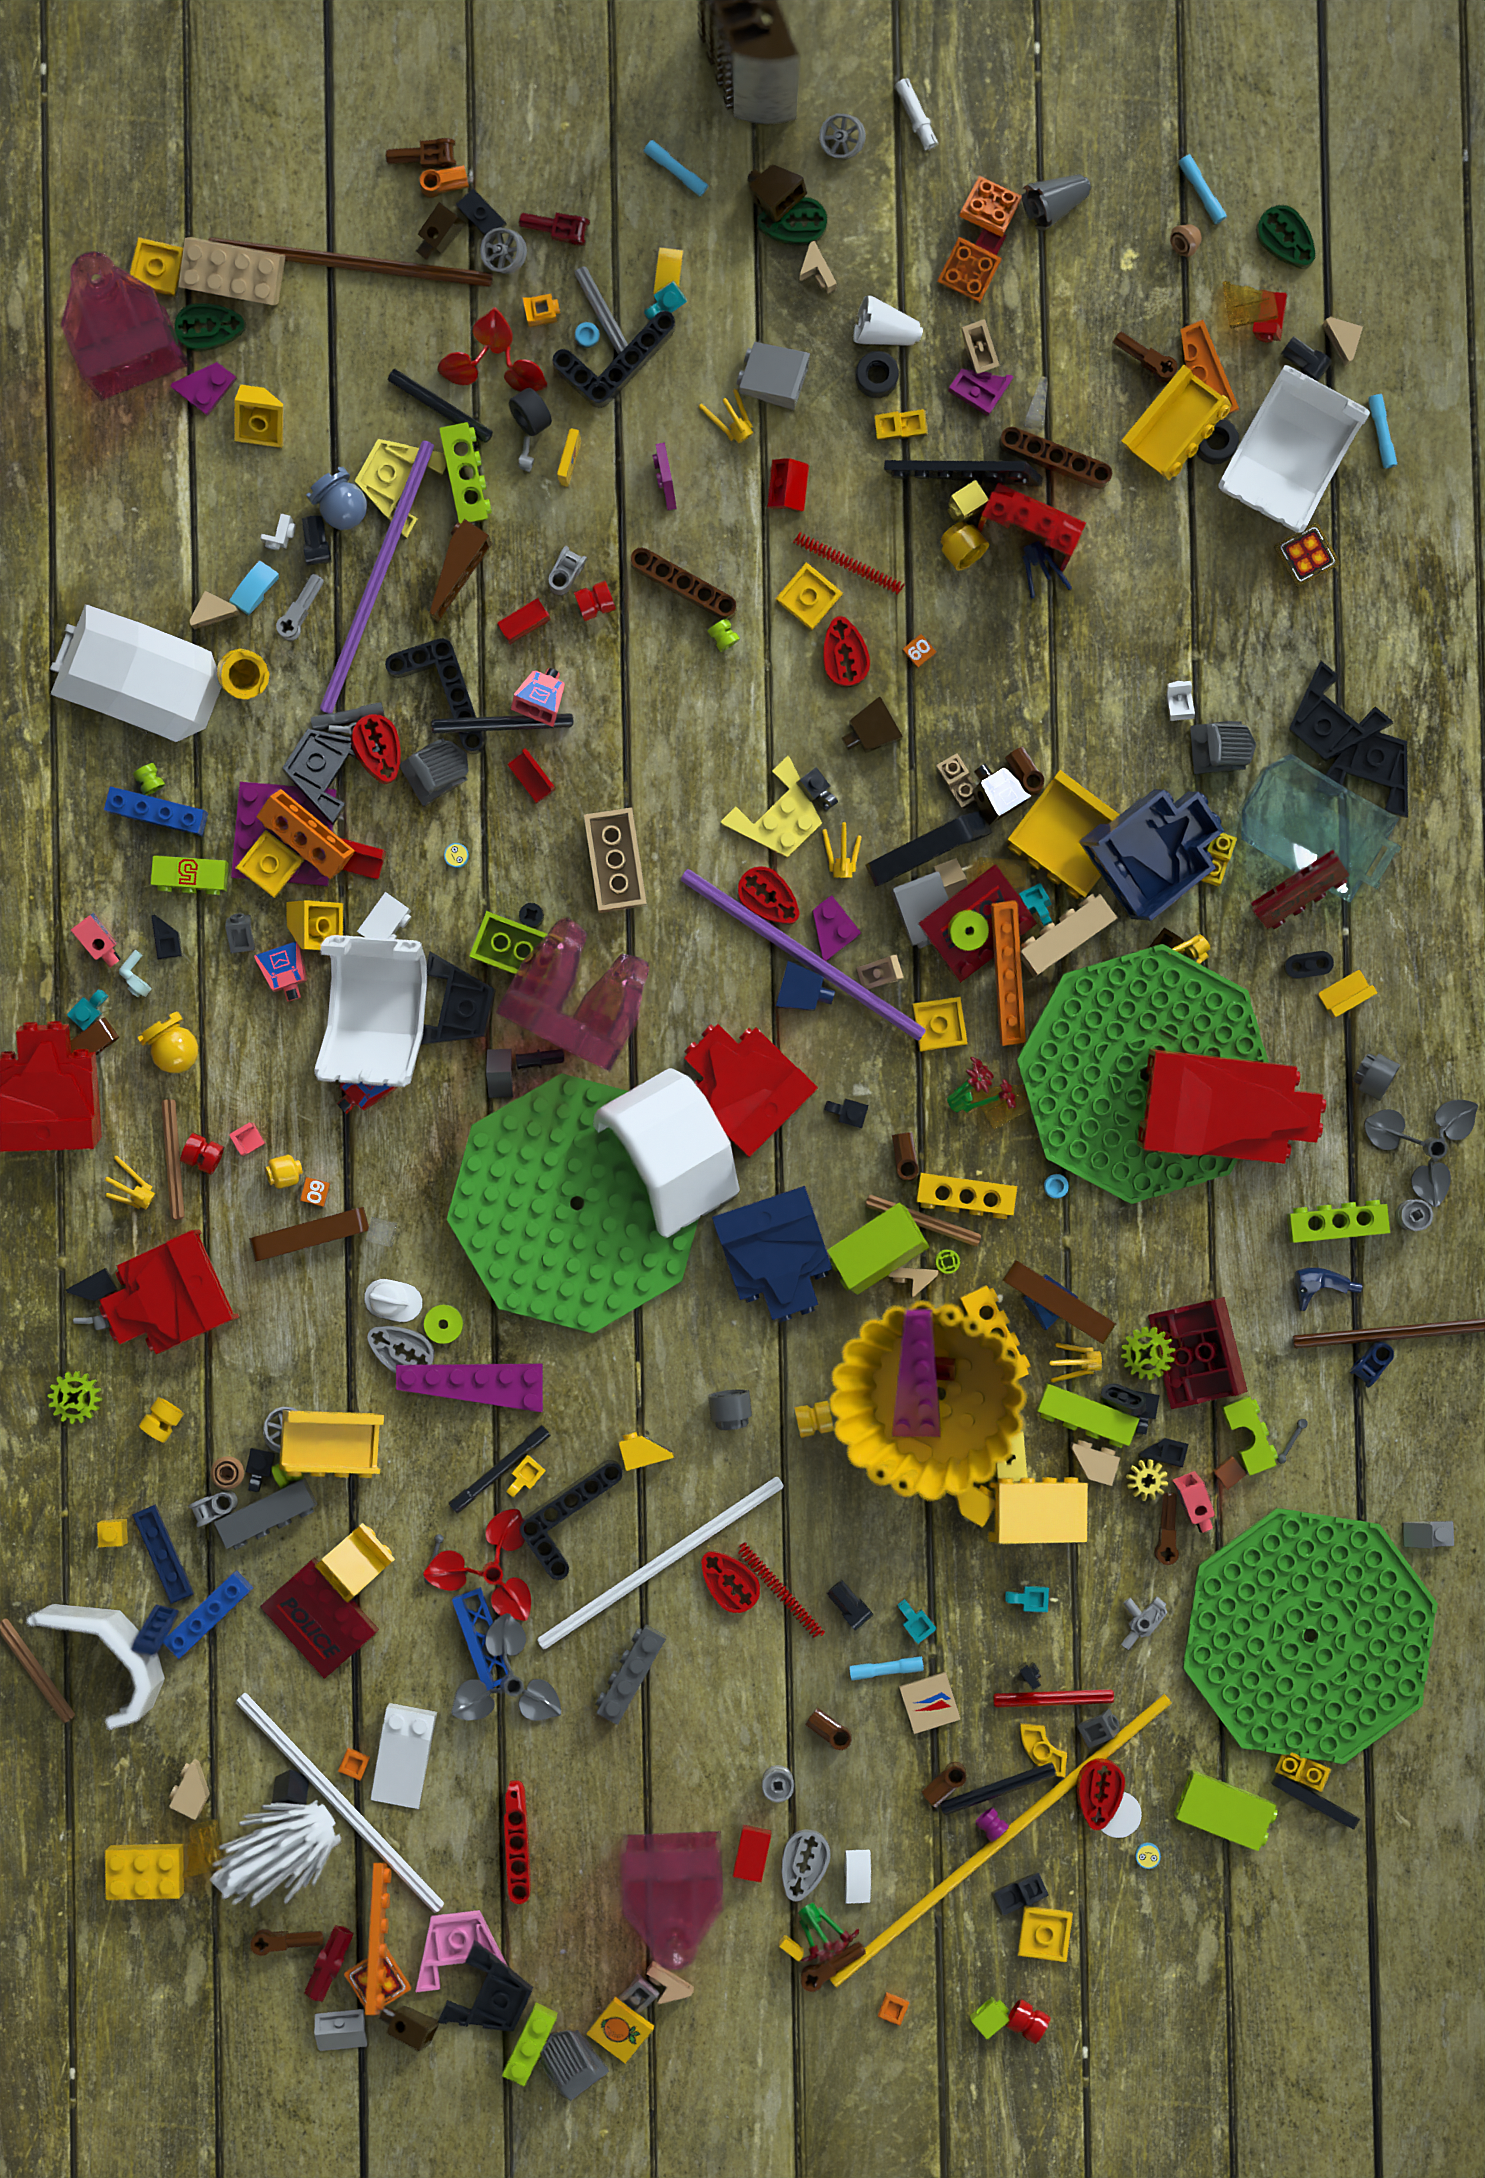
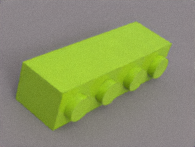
(1087, 1414)

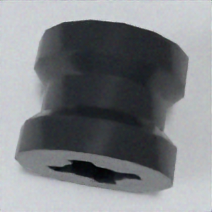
(533, 919)

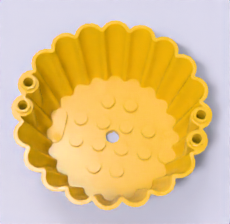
(974, 1416)

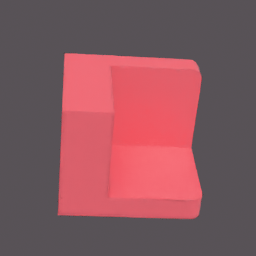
(247, 1139)

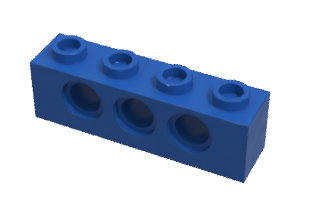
(156, 811)
(207, 1614)

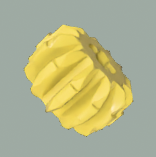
(1151, 1487)

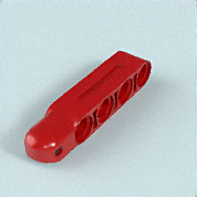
(517, 1803)

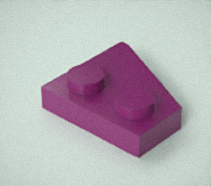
(205, 386)
(979, 390)
(664, 477)
(833, 927)

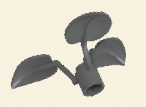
(1429, 1181)
(538, 1700)

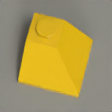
(258, 417)
(314, 922)

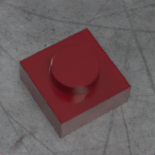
(990, 241)
(945, 1368)

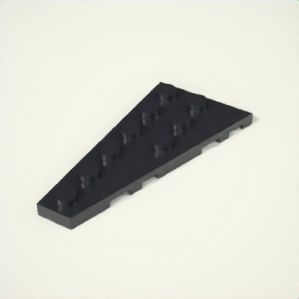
(982, 471)

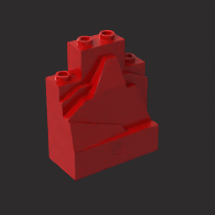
(1013, 507)
(747, 1084)
(48, 1092)
(167, 1295)

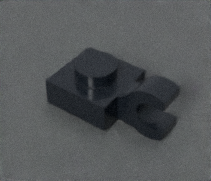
(815, 786)
(850, 1112)
(1151, 1410)
(259, 1465)
(1030, 1674)

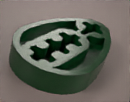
(1294, 225)
(797, 235)
(204, 339)

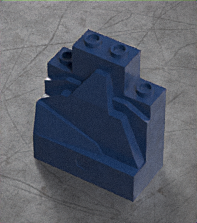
(1154, 850)
(775, 1252)

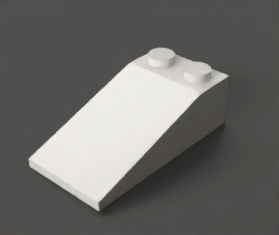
(403, 1755)

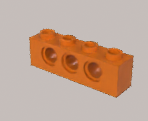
(317, 834)

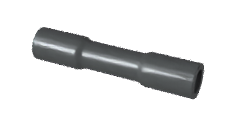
(323, 721)

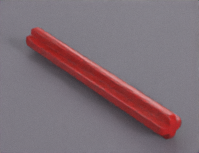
(1053, 1698)

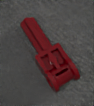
(562, 228)

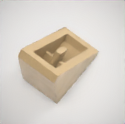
(1343, 337)
(979, 346)
(212, 610)
(952, 877)

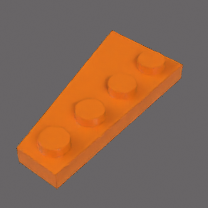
(1204, 362)

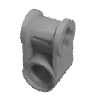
(568, 567)
(209, 1508)

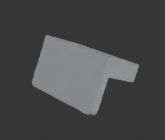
(340, 2030)

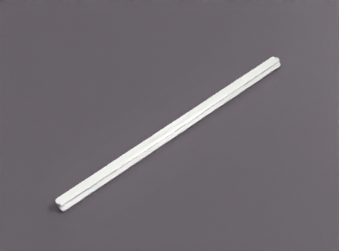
(660, 1562)
(340, 1803)

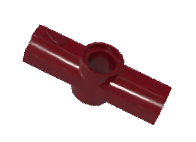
(328, 1963)

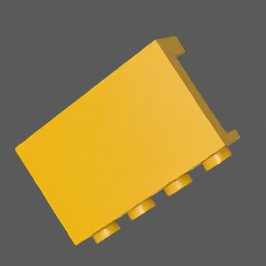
(1176, 423)
(330, 1443)
(1040, 1511)

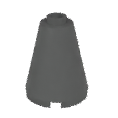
(1054, 198)

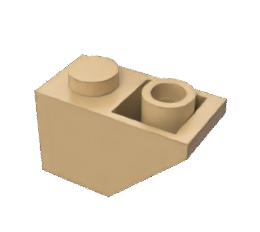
(1096, 1464)
(192, 1793)

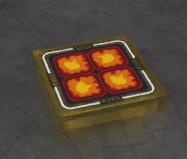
(1307, 554)

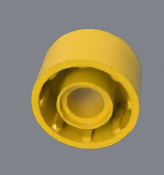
(963, 545)

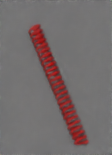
(862, 571)
(759, 1563)

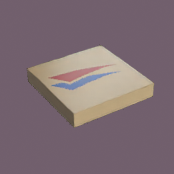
(929, 1702)

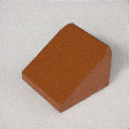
(1229, 1472)

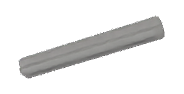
(601, 309)

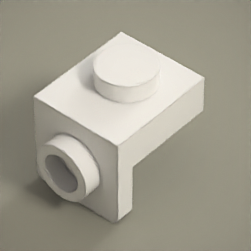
(284, 531)
(1180, 700)

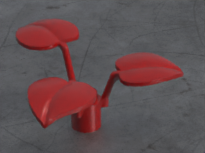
(497, 336)
(514, 1596)

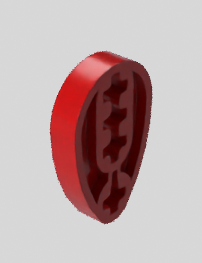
(859, 654)
(364, 747)
(773, 883)
(722, 1593)
(1087, 1788)

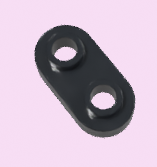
(1308, 964)
(1123, 1399)

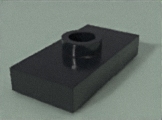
(480, 212)

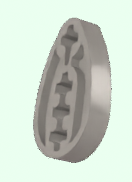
(398, 1335)
(818, 1863)

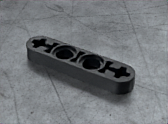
(1315, 1801)

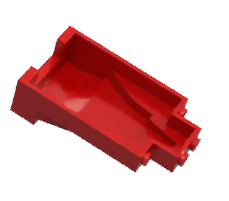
(1226, 1107)

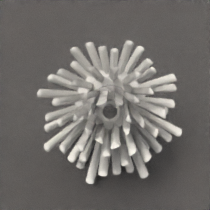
(291, 1847)

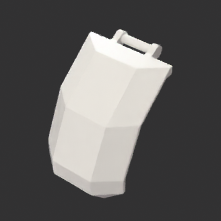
(136, 674)

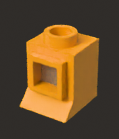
(541, 310)

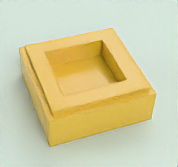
(791, 1947)

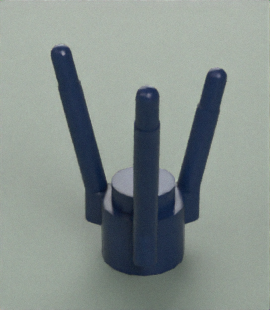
(1037, 555)

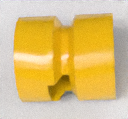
(162, 1418)
(814, 1419)

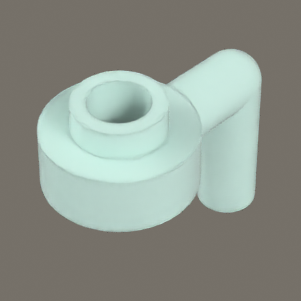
(136, 985)

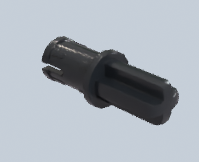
(540, 1058)

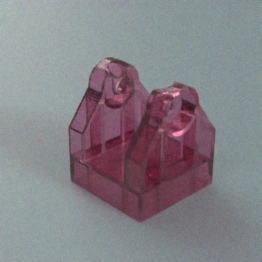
(117, 328)
(605, 1012)
(672, 1891)

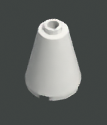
(885, 325)

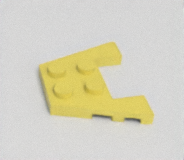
(386, 474)
(786, 822)

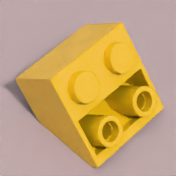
(976, 1504)

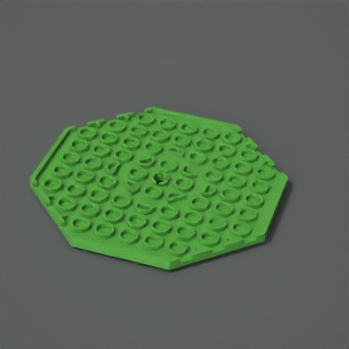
(1089, 1056)
(519, 1220)
(1368, 1649)

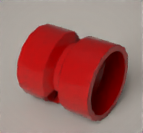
(593, 601)
(201, 1153)
(1030, 2023)

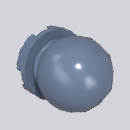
(340, 501)

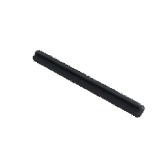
(496, 723)

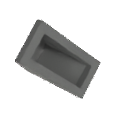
(499, 1073)

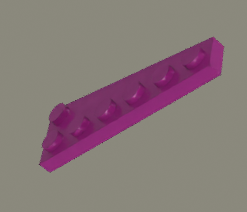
(494, 1384)
(917, 1390)

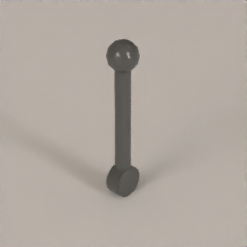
(1302, 1423)
(438, 1539)

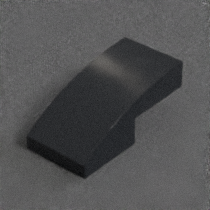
(1020, 1893)

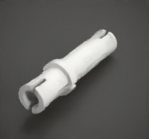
(920, 122)

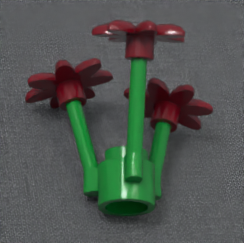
(962, 1098)
(811, 1917)

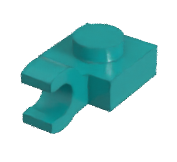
(667, 299)
(1037, 901)
(86, 1010)
(1033, 1598)
(917, 1623)

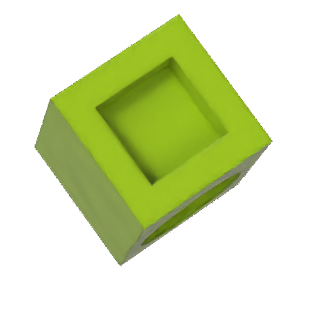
(990, 2017)

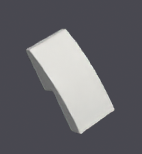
(858, 1876)

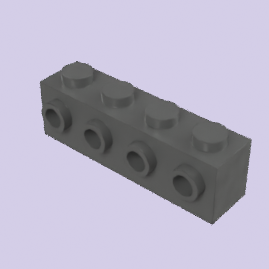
(266, 1513)
(631, 1674)

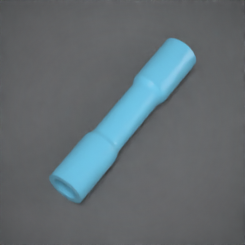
(663, 158)
(1194, 176)
(1385, 445)
(902, 1666)

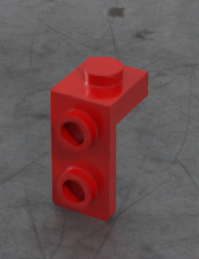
(1272, 329)

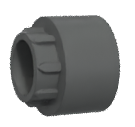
(1375, 1075)
(730, 1408)

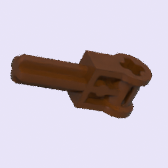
(431, 154)
(1149, 358)
(1167, 1531)
(283, 1939)
(827, 1969)

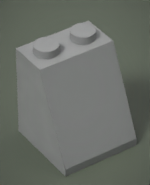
(774, 374)
(916, 901)

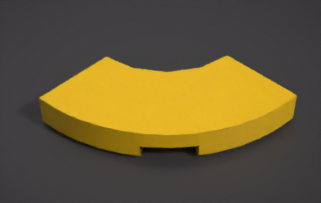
(1040, 1749)

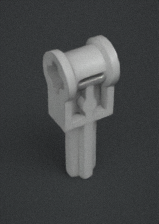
(298, 610)

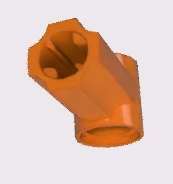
(446, 179)

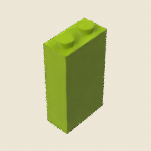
(877, 1249)
(1225, 1810)

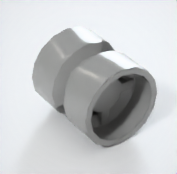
(1414, 1215)
(777, 1783)

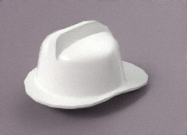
(393, 1300)

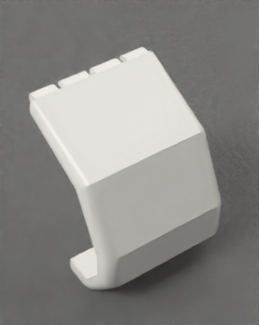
(1292, 449)
(373, 1010)
(674, 1147)
(119, 1635)

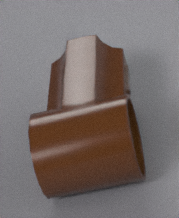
(1024, 769)
(905, 1153)
(827, 1727)
(943, 1785)

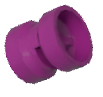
(991, 1824)

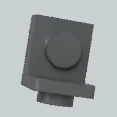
(239, 933)
(1099, 1728)

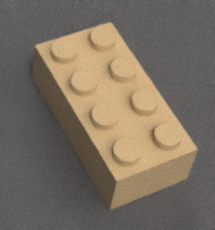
(231, 271)
(615, 860)
(1067, 935)

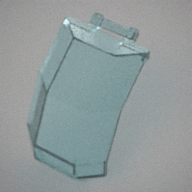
(1303, 814)

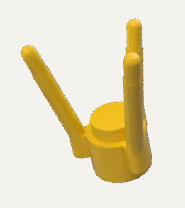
(740, 429)
(842, 867)
(1194, 948)
(141, 1195)
(1089, 1361)

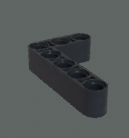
(618, 365)
(449, 685)
(928, 846)
(564, 1511)

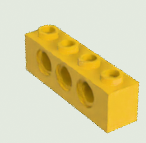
(1004, 1194)
(987, 1297)

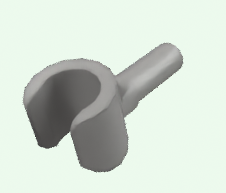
(526, 462)
(346, 729)
(99, 1321)

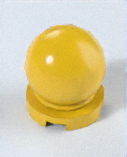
(242, 673)
(172, 1046)

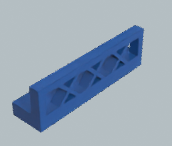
(472, 1639)

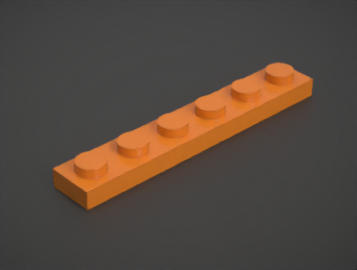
(1008, 973)
(377, 1949)

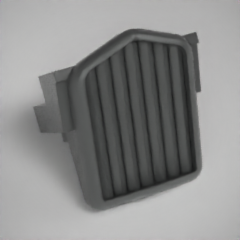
(1221, 747)
(435, 770)
(571, 2062)

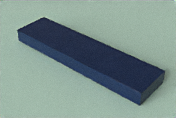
(163, 1554)
(155, 1630)

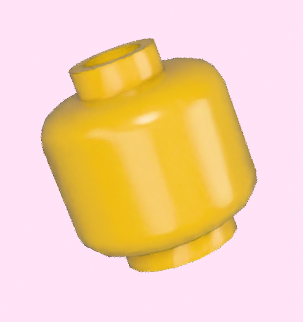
(283, 1171)

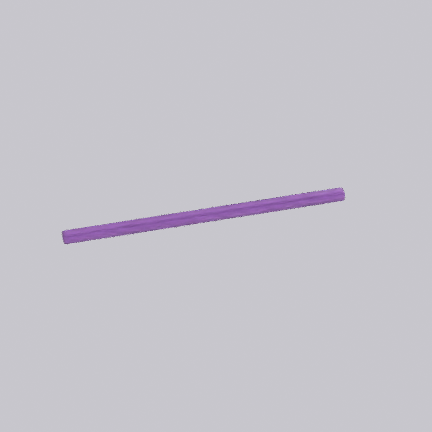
(377, 577)
(803, 954)

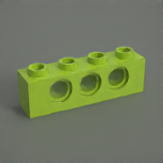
(450, 438)
(1376, 1224)

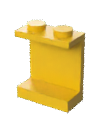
(355, 1562)

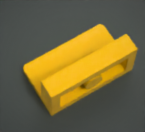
(1346, 994)

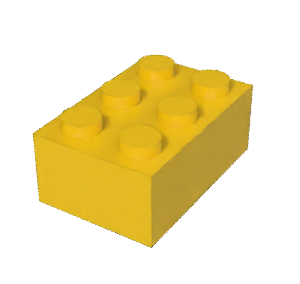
(144, 1871)

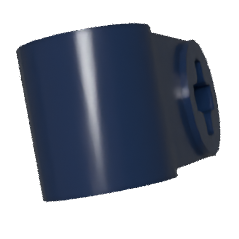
(1372, 1364)

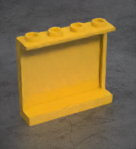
(1052, 834)

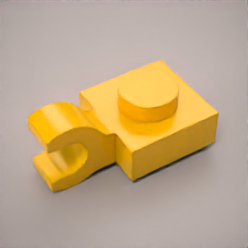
(527, 1474)

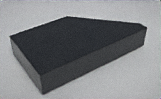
(166, 939)
(94, 1287)
(1167, 1452)

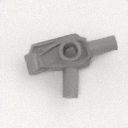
(1143, 1621)

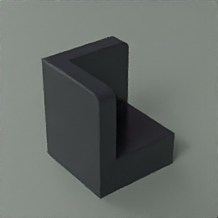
(290, 1788)

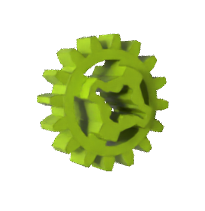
(1156, 1358)
(82, 1406)

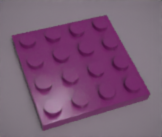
(249, 828)

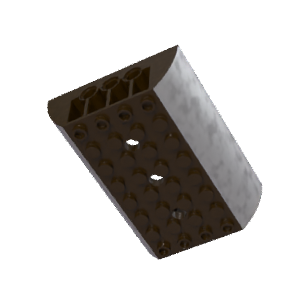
(751, 58)

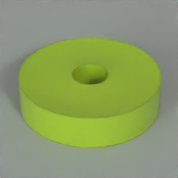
(963, 920)
(454, 1320)

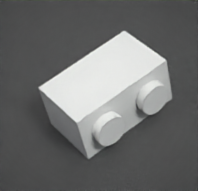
(385, 919)

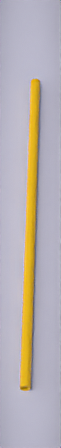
(992, 1847)

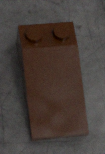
(463, 555)

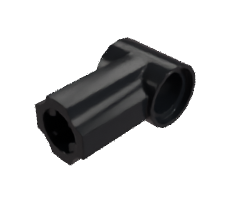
(1311, 362)
(315, 547)
(852, 1608)

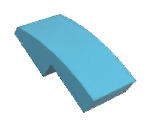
(253, 587)

